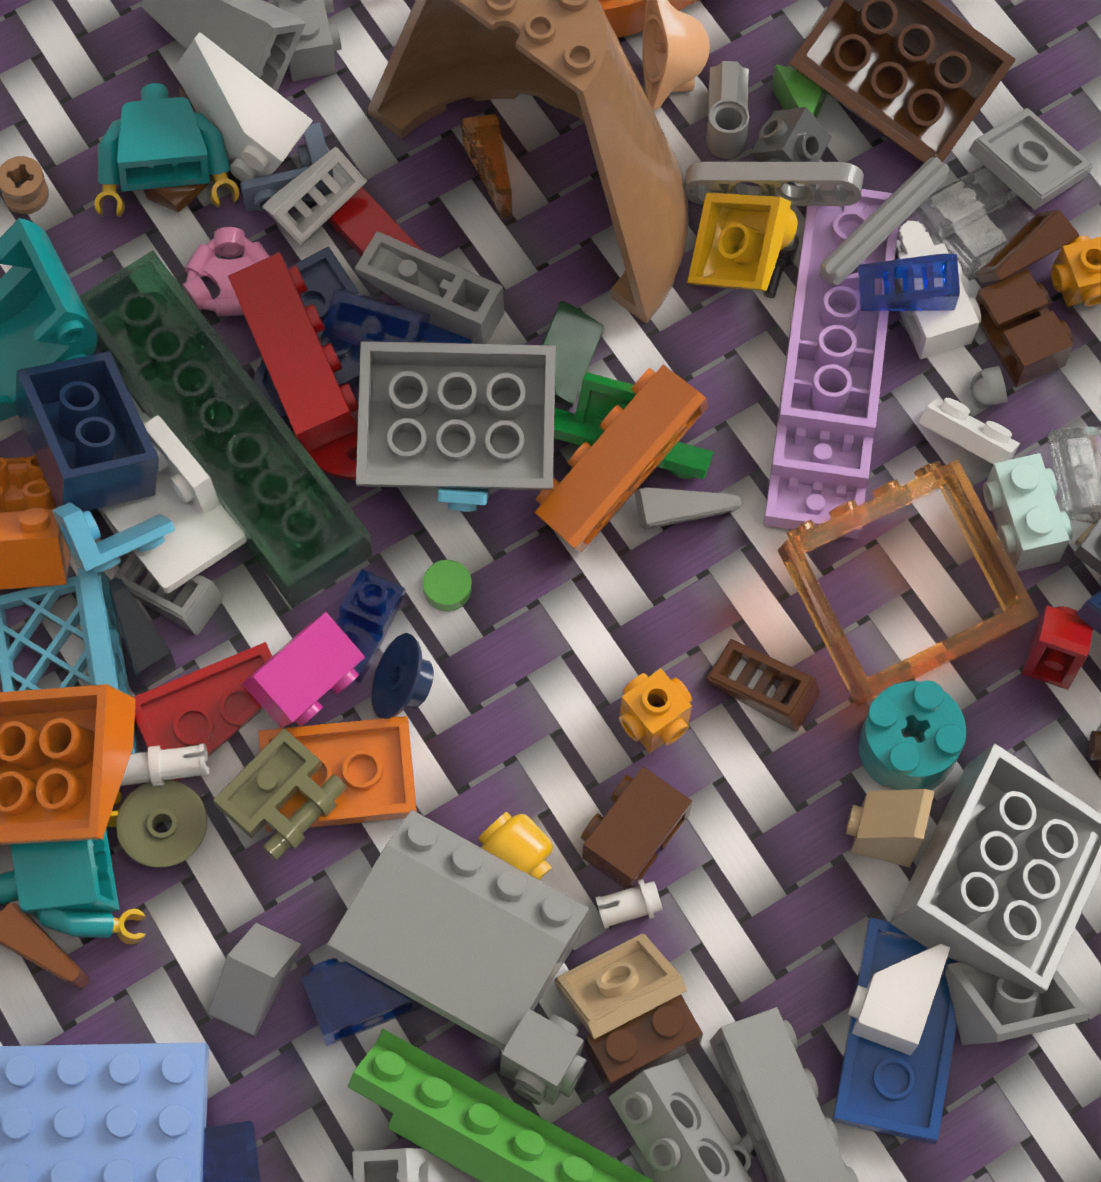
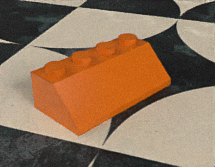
(622, 457)

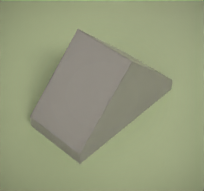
(253, 978)

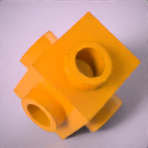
(1078, 272)
(655, 724)

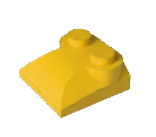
(740, 240)

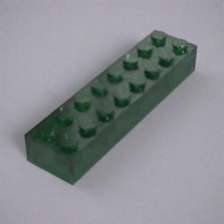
(257, 465)

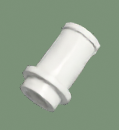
(629, 904)

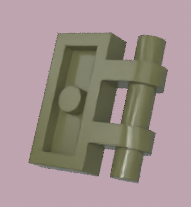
(269, 784)

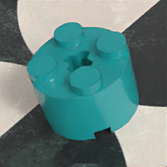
(923, 712)

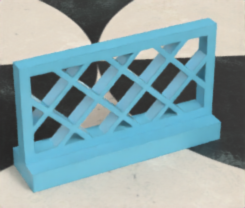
(99, 632)

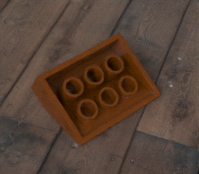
(903, 69)

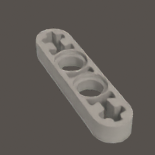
(824, 181)

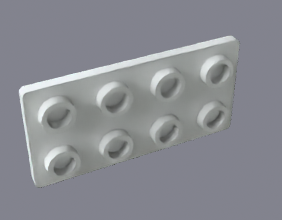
(189, 500)

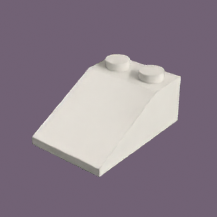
(252, 117)

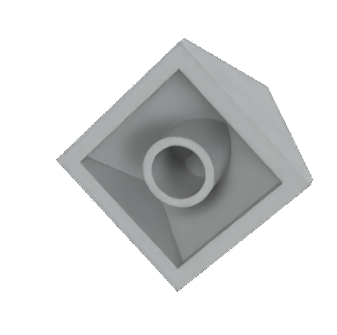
(1000, 1010)

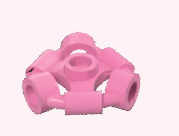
(226, 243)

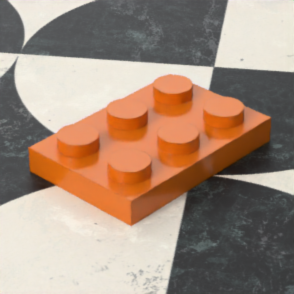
(370, 760)

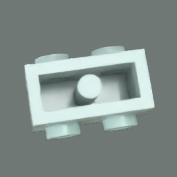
(1027, 512)

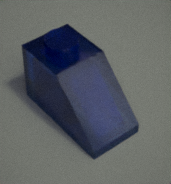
(351, 1000)

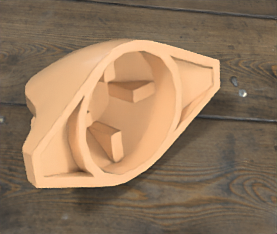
(672, 51)

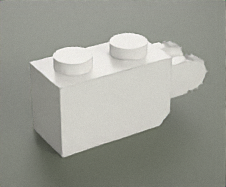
(935, 330)

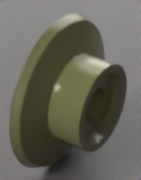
(151, 805)

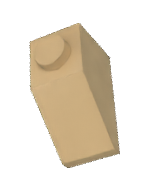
(890, 824)

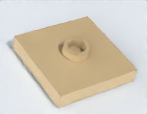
(619, 985)

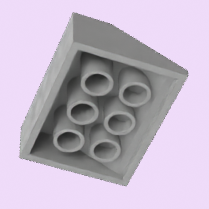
(456, 416)
(1004, 872)
(458, 929)

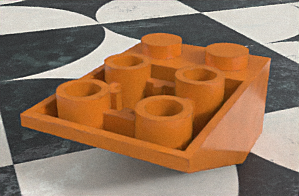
(30, 538)

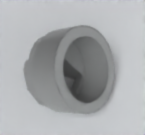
(989, 387)

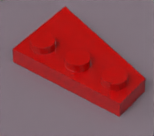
(201, 705)

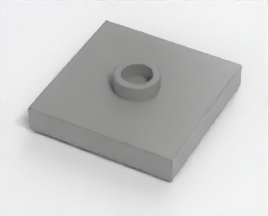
(1030, 158)

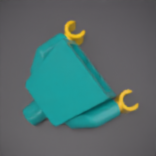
(160, 146)
(69, 887)

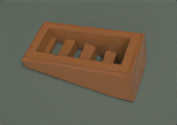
(26, 938)

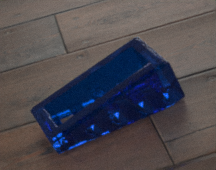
(924, 267)

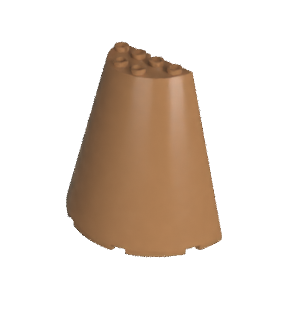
(573, 64)

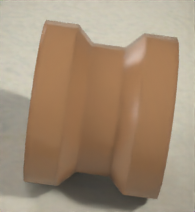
(31, 194)

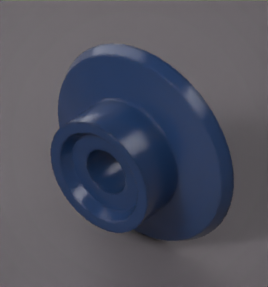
(401, 677)

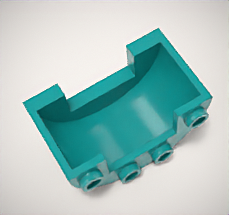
(38, 309)

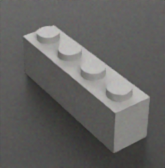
(779, 1101)

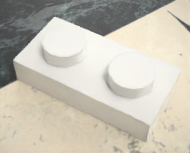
(953, 422)

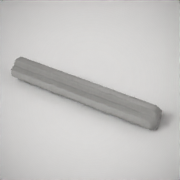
(883, 221)

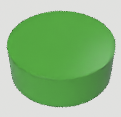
(447, 585)

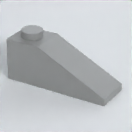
(426, 283)

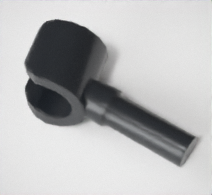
(785, 258)

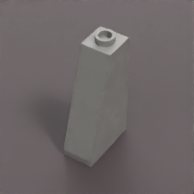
(247, 30)

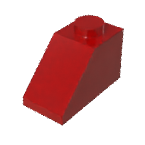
(1058, 647)

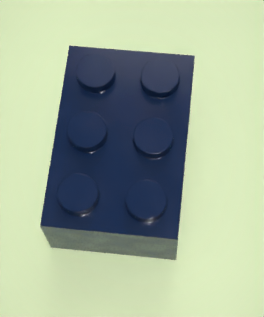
(86, 432)

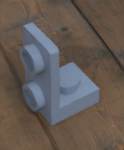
(260, 190)

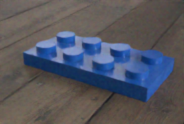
(886, 1087)

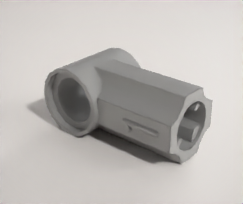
(727, 109)

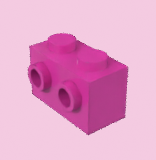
(303, 671)

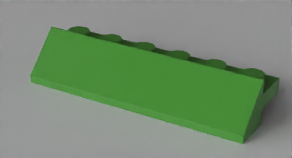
(473, 1123)

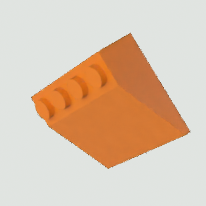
(62, 761)

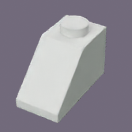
(899, 1000)

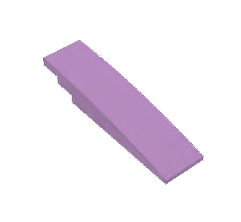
(828, 377)

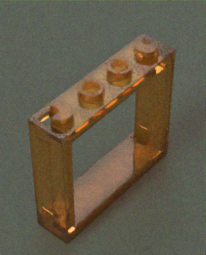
(982, 540)

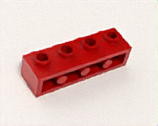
(294, 353)

